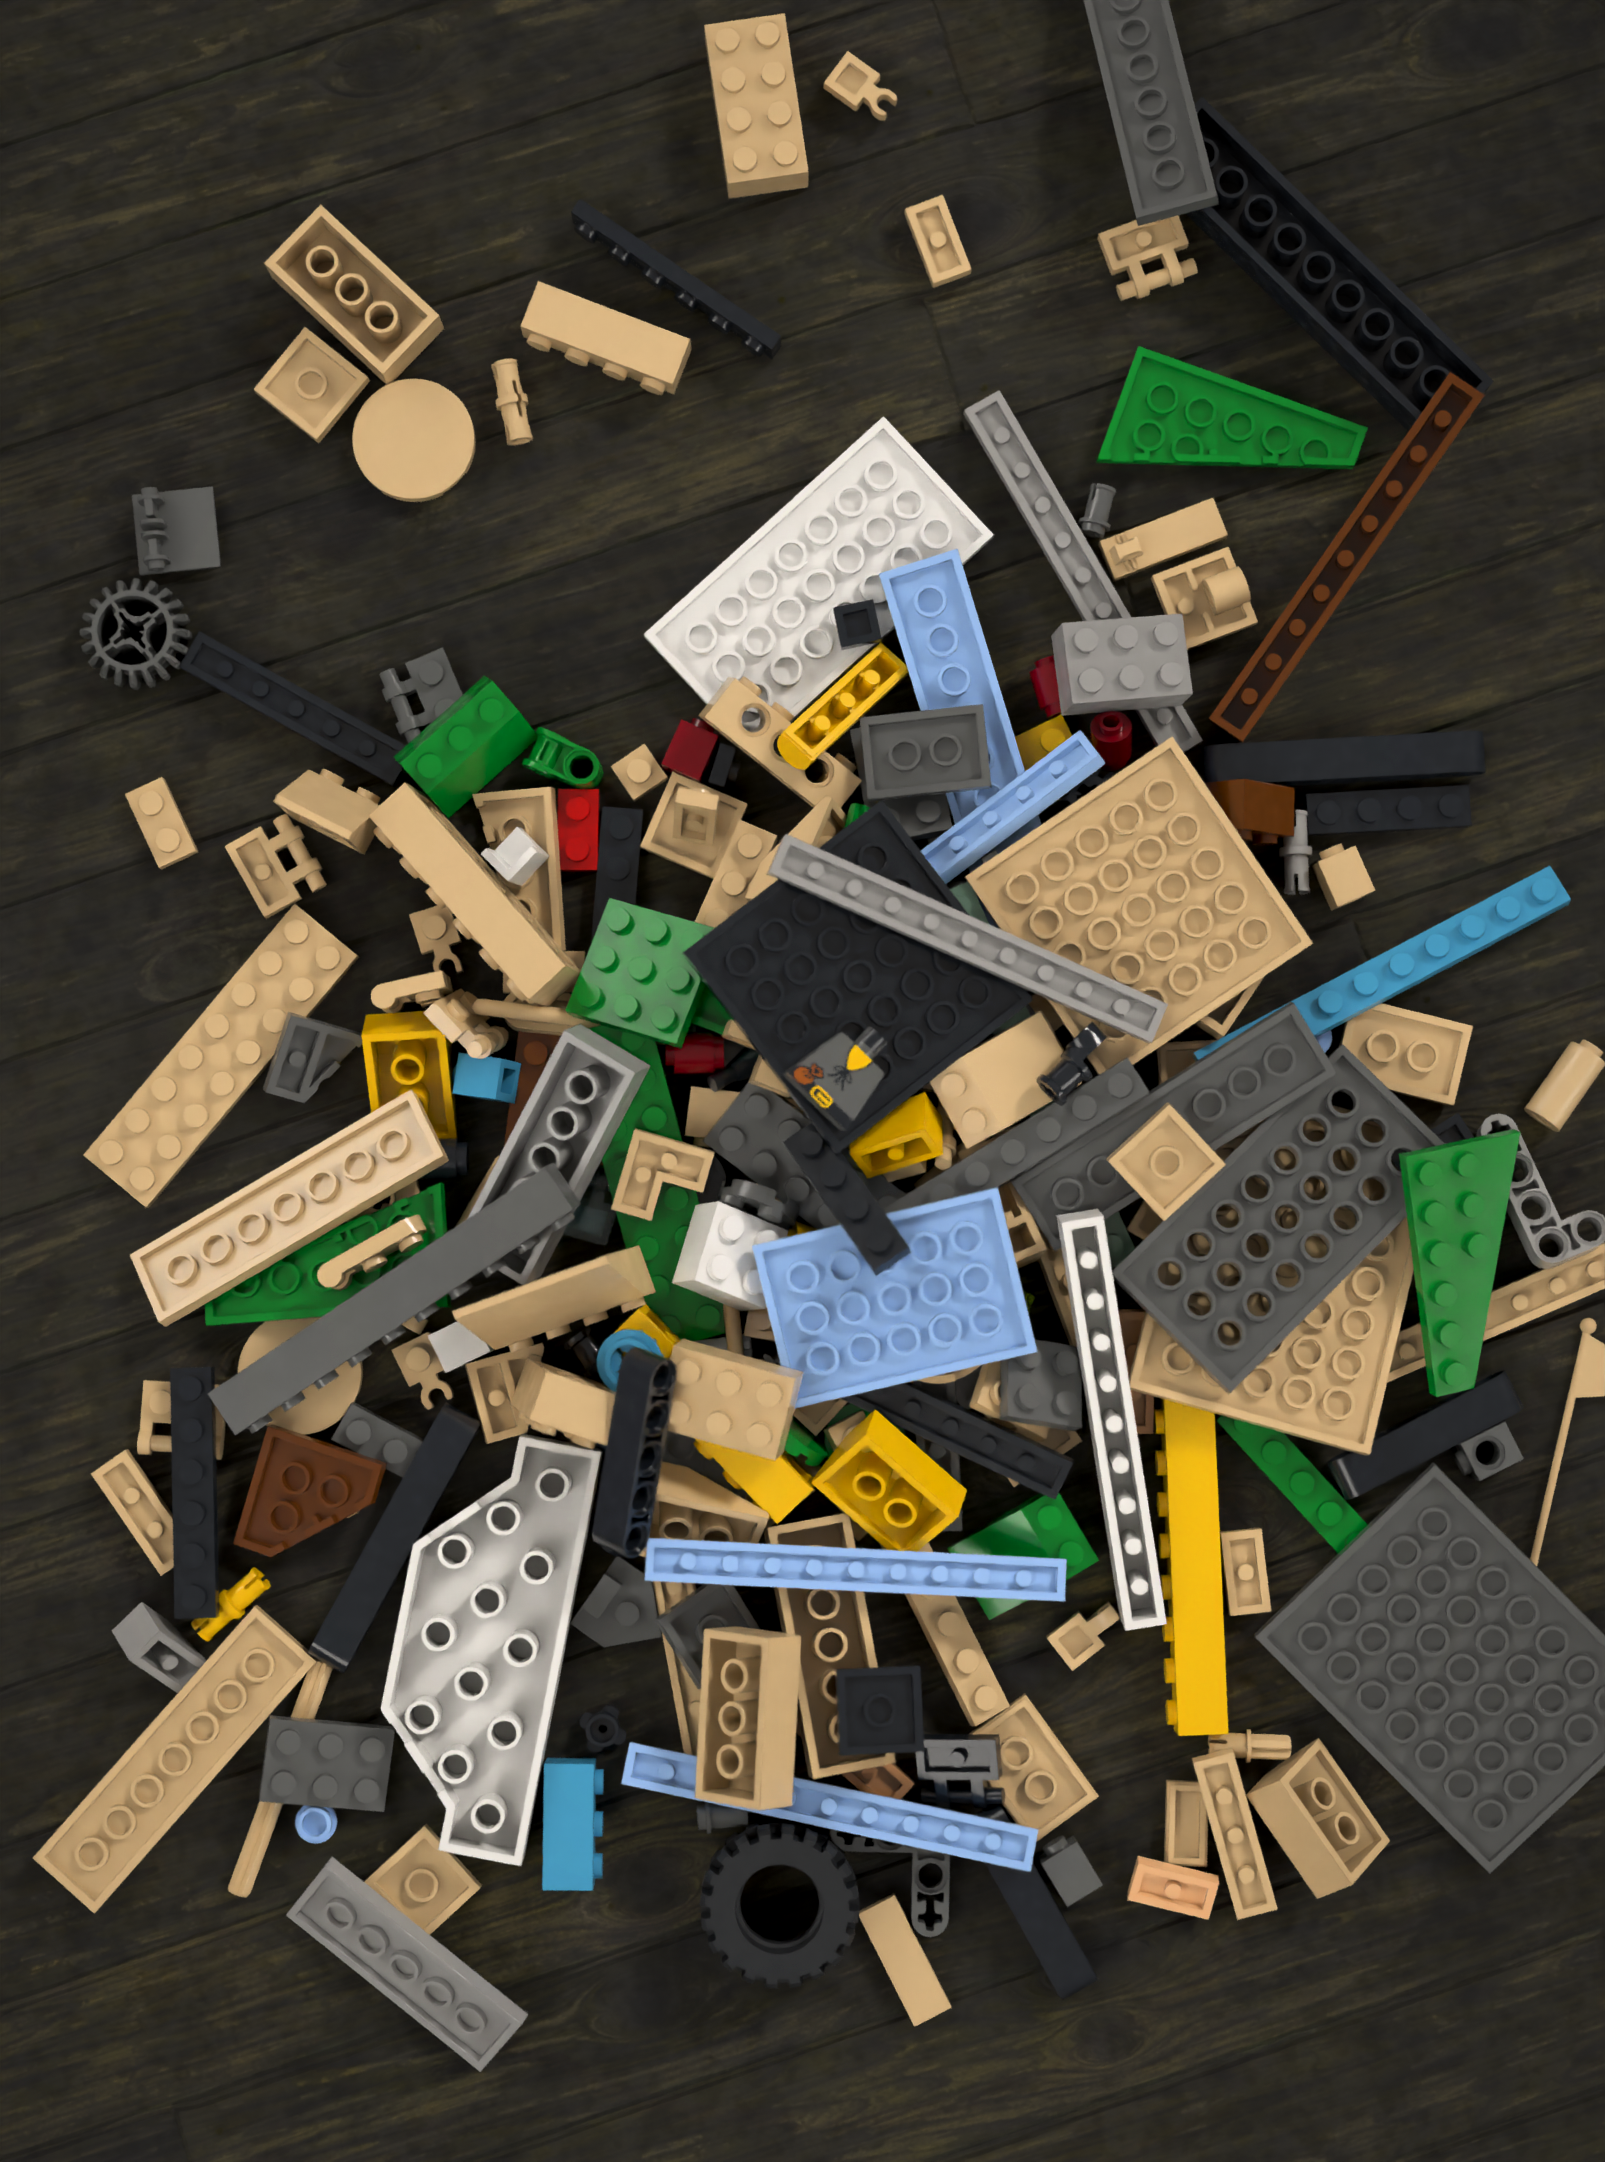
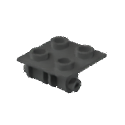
(176, 530)

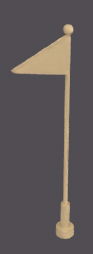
(1586, 1381)

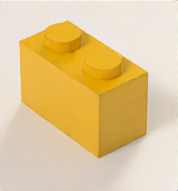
(901, 1138)

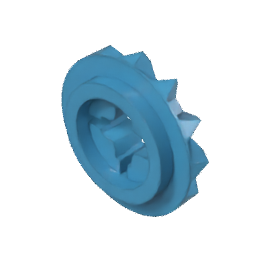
(610, 1355)

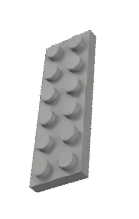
(406, 1964)

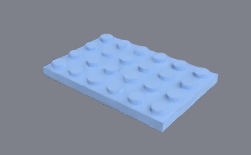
(925, 1316)

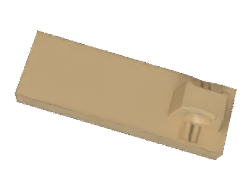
(1163, 539)

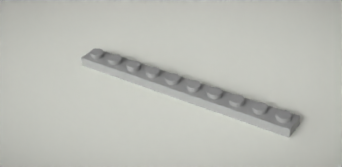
(1062, 541)
(967, 938)

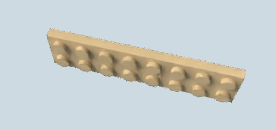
(219, 1056)
(288, 1208)
(175, 1759)

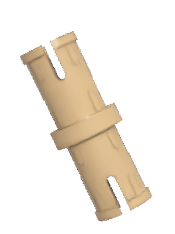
(511, 401)

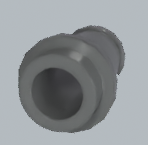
(1097, 511)
(718, 1816)

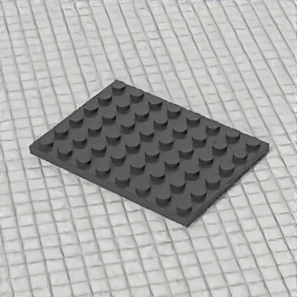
(1453, 1666)

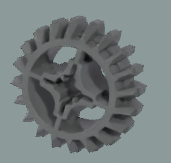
(121, 644)

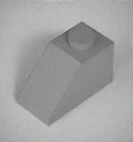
(158, 1647)

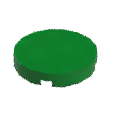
(805, 1442)

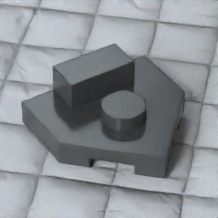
(619, 1607)

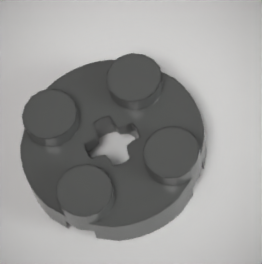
(759, 1202)

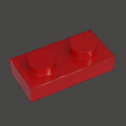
(578, 829)

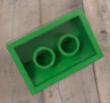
(466, 746)

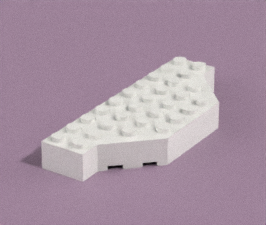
(488, 1643)

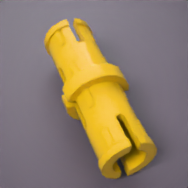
(233, 1603)

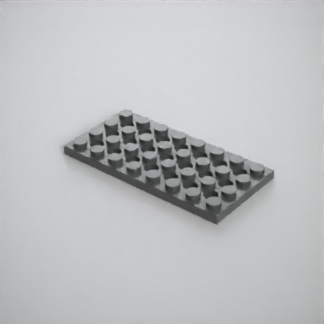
(1285, 1188)

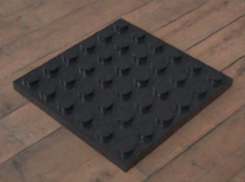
(809, 969)

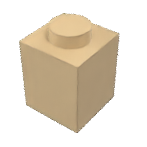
(1342, 876)

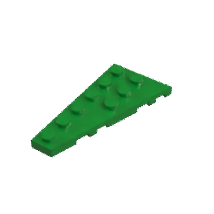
(1201, 418)
(1455, 1226)
(291, 1285)

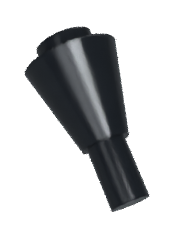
(737, 1070)

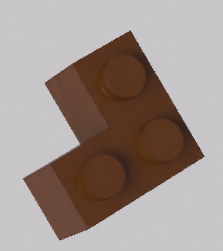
(1256, 809)

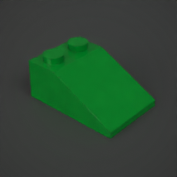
(1032, 1529)

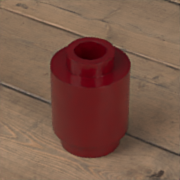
(1046, 686)
(1112, 738)
(698, 1054)

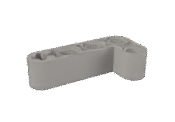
(1549, 1225)

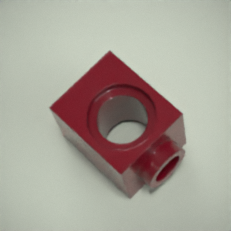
(691, 750)

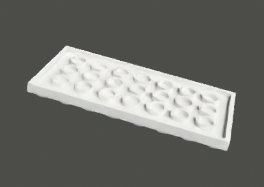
(775, 596)

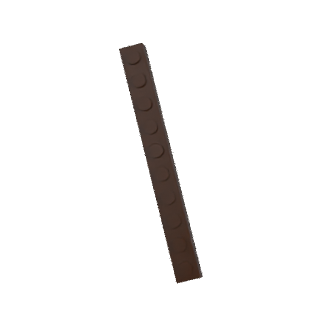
(1346, 557)

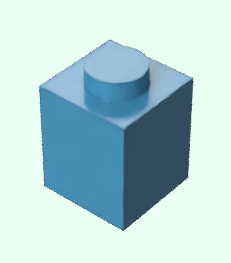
(486, 1078)

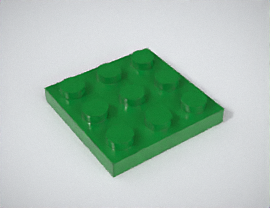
(639, 975)

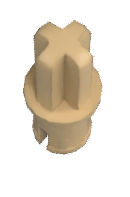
(1252, 1745)

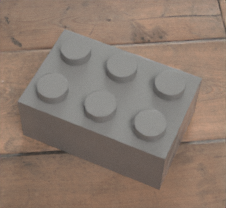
(1121, 664)

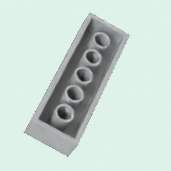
(565, 1123)

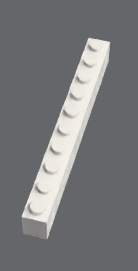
(1111, 1419)

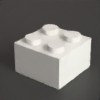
(720, 1255)

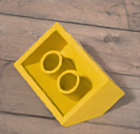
(890, 1486)

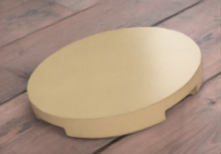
(413, 440)
(320, 1407)

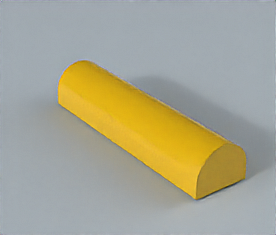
(841, 707)

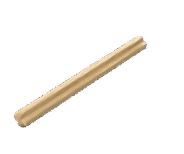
(267, 1812)

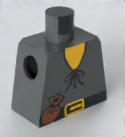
(839, 1075)

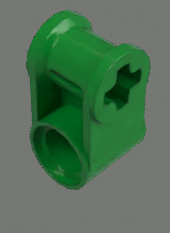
(556, 757)

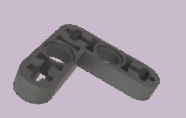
(919, 1858)

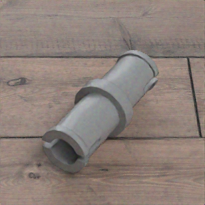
(1295, 856)

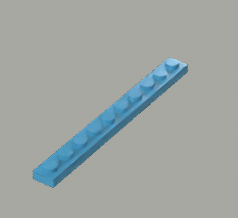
(1424, 955)

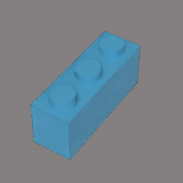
(571, 1824)

